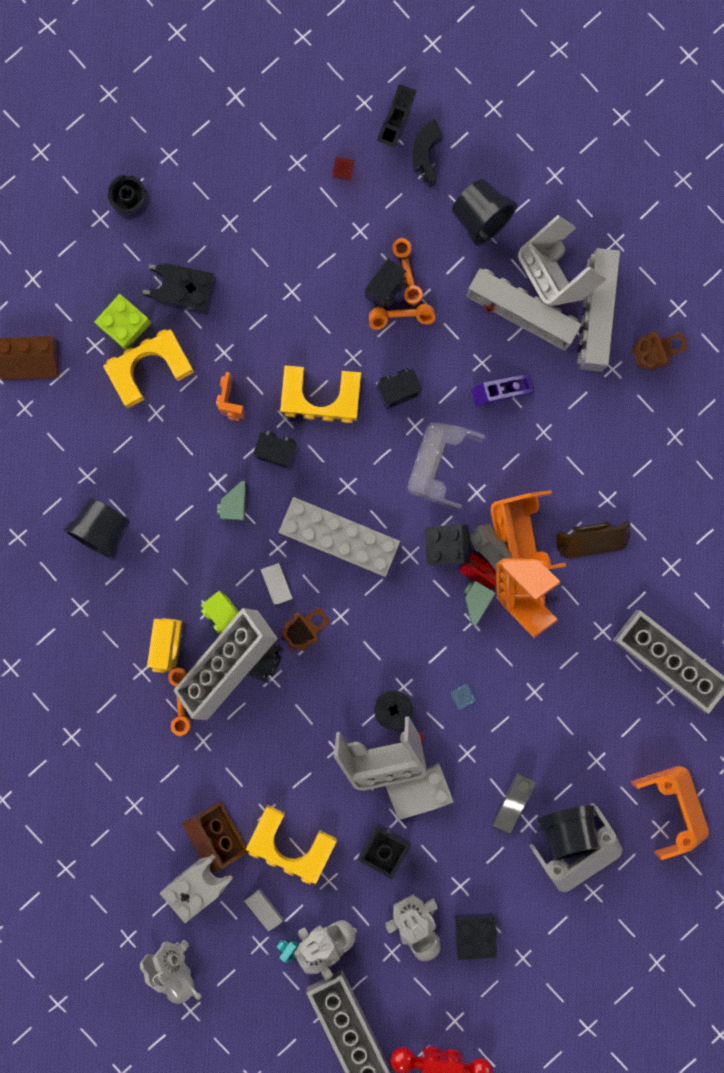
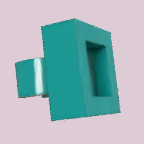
(288, 950)

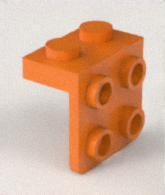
(232, 411)

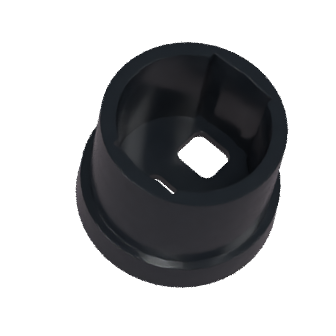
(483, 211)
(98, 528)
(570, 832)

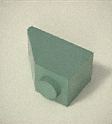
(233, 504)
(477, 600)

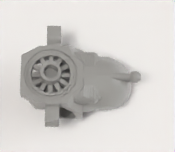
(415, 927)
(324, 945)
(169, 969)

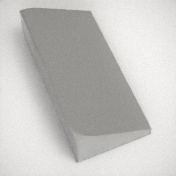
(276, 584)
(264, 910)

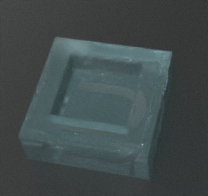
(462, 696)

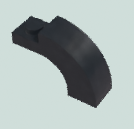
(397, 116)
(424, 141)

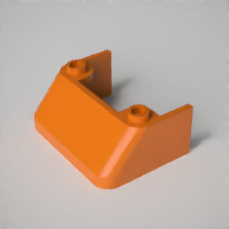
(514, 526)
(522, 589)
(679, 781)

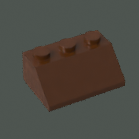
(29, 358)
(215, 834)

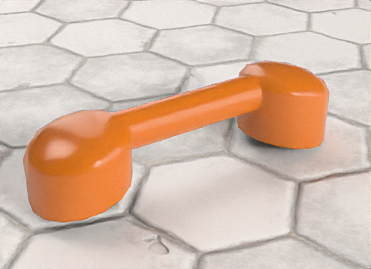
(412, 294)
(379, 316)
(175, 677)

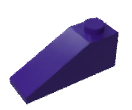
(501, 390)

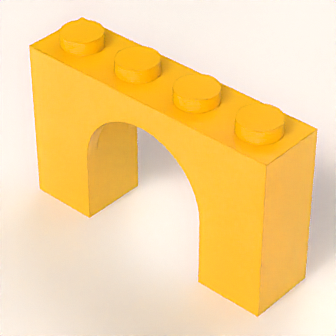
(121, 369)
(295, 404)
(165, 644)
(307, 867)

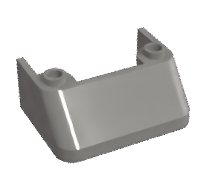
(540, 260)
(384, 764)
(569, 877)

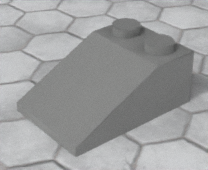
(421, 794)

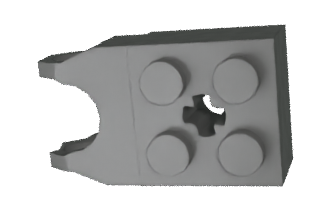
(194, 889)

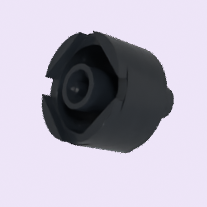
(131, 186)
(267, 664)
(389, 699)

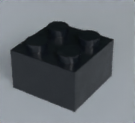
(385, 284)
(399, 388)
(276, 450)
(447, 545)
(384, 851)
(475, 936)

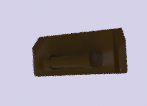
(593, 539)

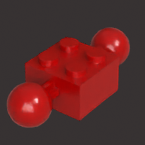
(436, 1061)

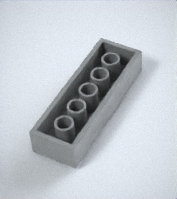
(523, 309)
(599, 313)
(339, 537)
(671, 661)
(225, 664)
(347, 1026)

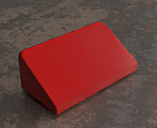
(480, 571)

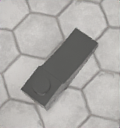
(487, 544)
(514, 802)

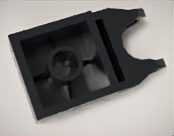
(176, 286)

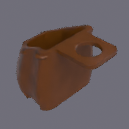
(655, 351)
(301, 632)

